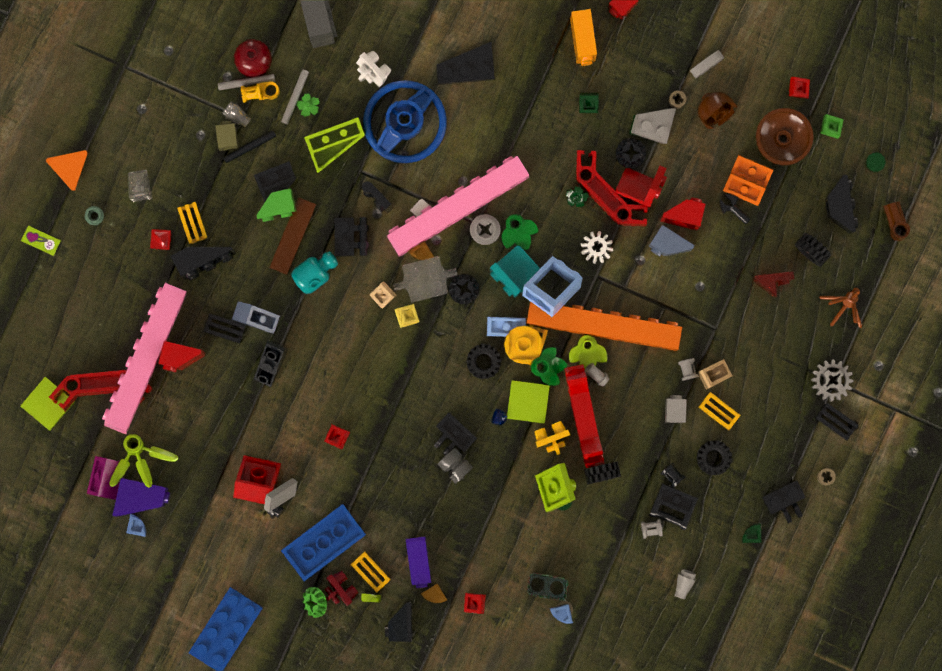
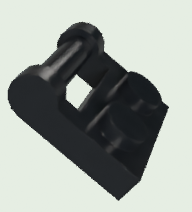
(380, 201)
(675, 500)

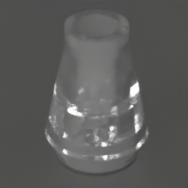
(236, 114)

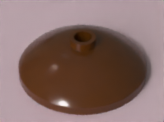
(785, 123)

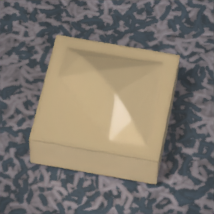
(383, 295)

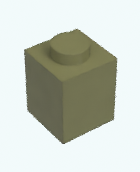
(227, 136)

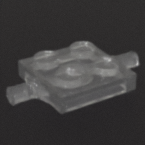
(425, 279)

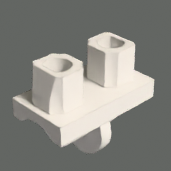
(370, 70)

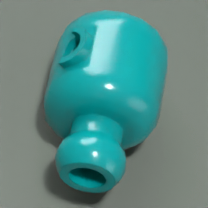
(313, 272)

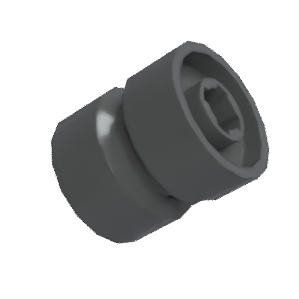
(455, 465)

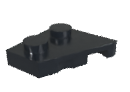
(275, 179)

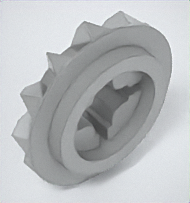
(475, 230)

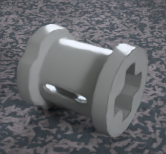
(688, 369)
(658, 531)

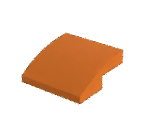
(748, 180)

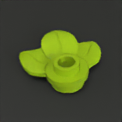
(586, 356)

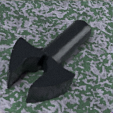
(733, 208)

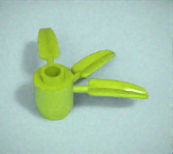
(141, 464)

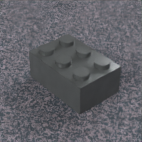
(319, 22)

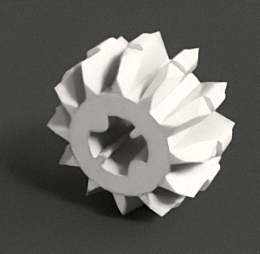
(603, 250)

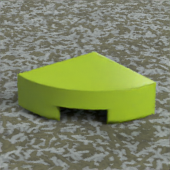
(371, 597)

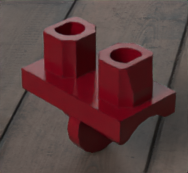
(335, 581)

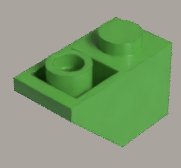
(277, 203)

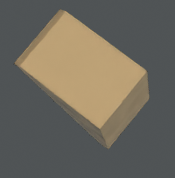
(714, 374)

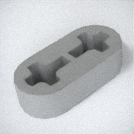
(707, 64)

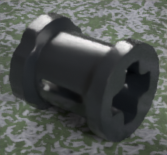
(672, 475)

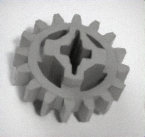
(826, 374)

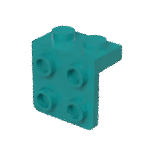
(514, 271)

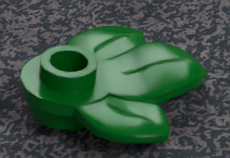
(518, 235)
(550, 366)

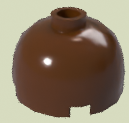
(715, 109)

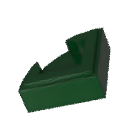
(752, 534)

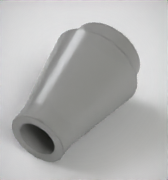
(684, 583)

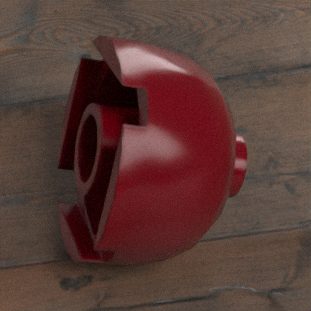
(252, 58)

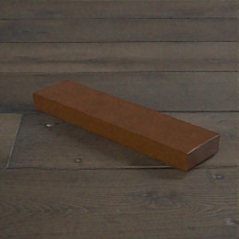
(293, 236)

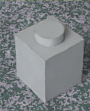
(675, 409)

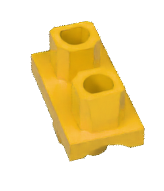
(543, 439)

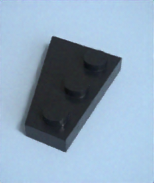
(468, 67)

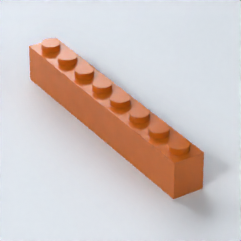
(608, 326)

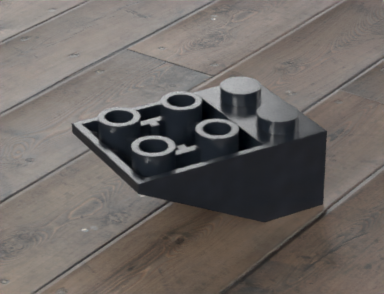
(197, 259)

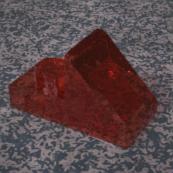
(769, 281)

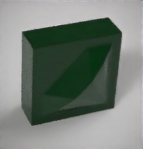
(588, 102)

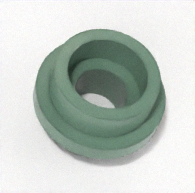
(94, 209)

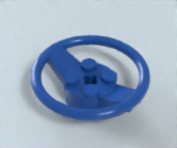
(396, 131)

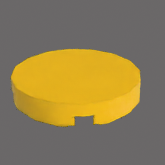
(523, 344)

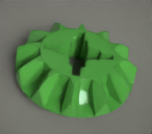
(316, 595)

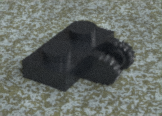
(456, 433)
(783, 498)

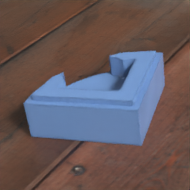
(136, 526)
(562, 613)

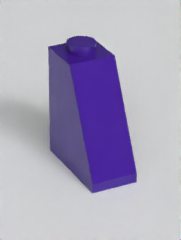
(136, 497)
(418, 561)

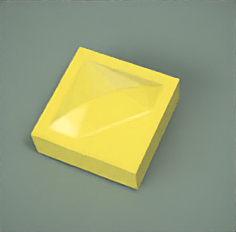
(407, 315)

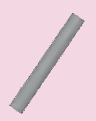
(245, 82)
(295, 96)

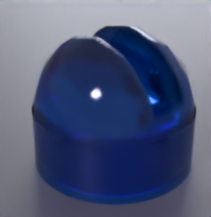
(499, 417)

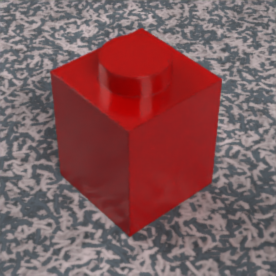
(621, 8)

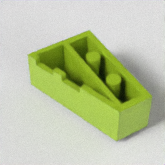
(332, 142)

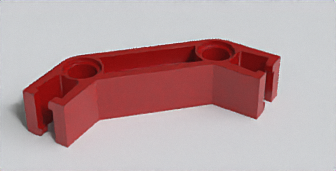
(605, 195)
(90, 384)
(584, 416)

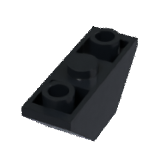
(841, 205)
(270, 362)

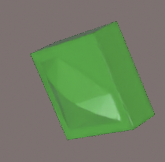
(831, 126)

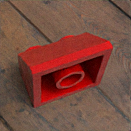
(686, 214)
(178, 356)
(256, 479)

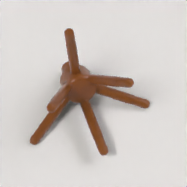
(849, 301)

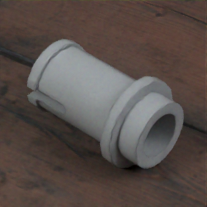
(596, 374)

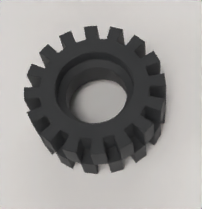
(812, 249)
(492, 353)
(722, 449)
(602, 473)

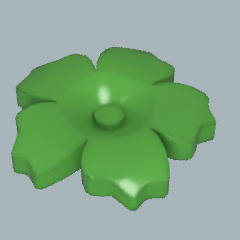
(308, 105)

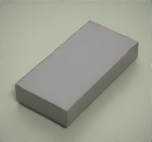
(280, 495)

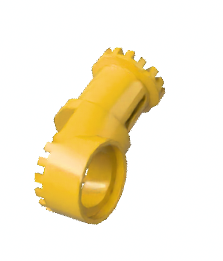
(259, 91)

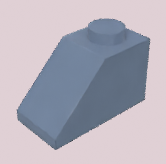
(669, 243)
(255, 317)

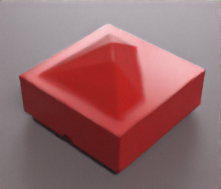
(799, 87)
(160, 239)
(337, 436)
(474, 603)

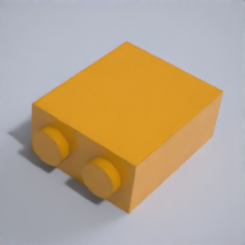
(583, 37)

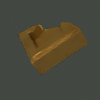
(421, 251)
(434, 594)

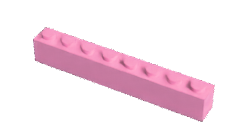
(458, 205)
(145, 358)

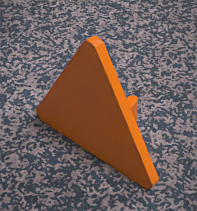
(69, 167)

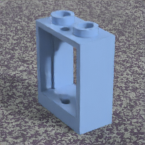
(541, 298)

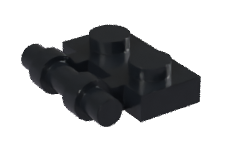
(345, 237)

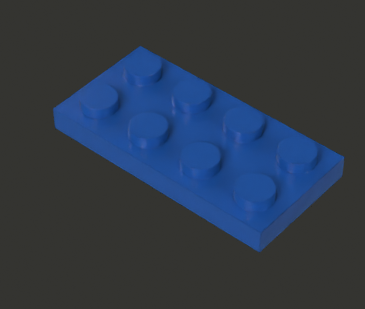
(323, 542)
(225, 630)

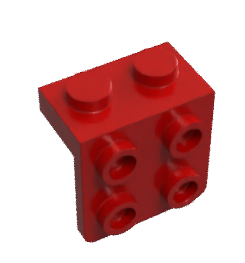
(641, 187)

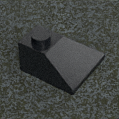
(400, 625)

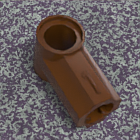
(896, 219)

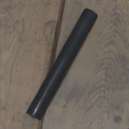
(250, 146)

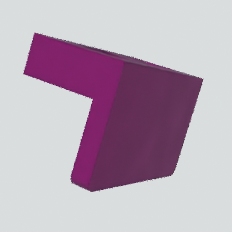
(100, 478)

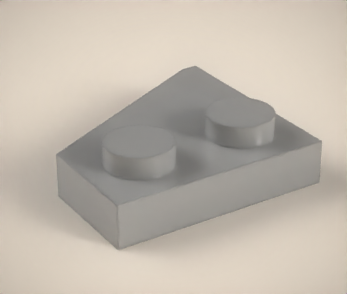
(654, 125)

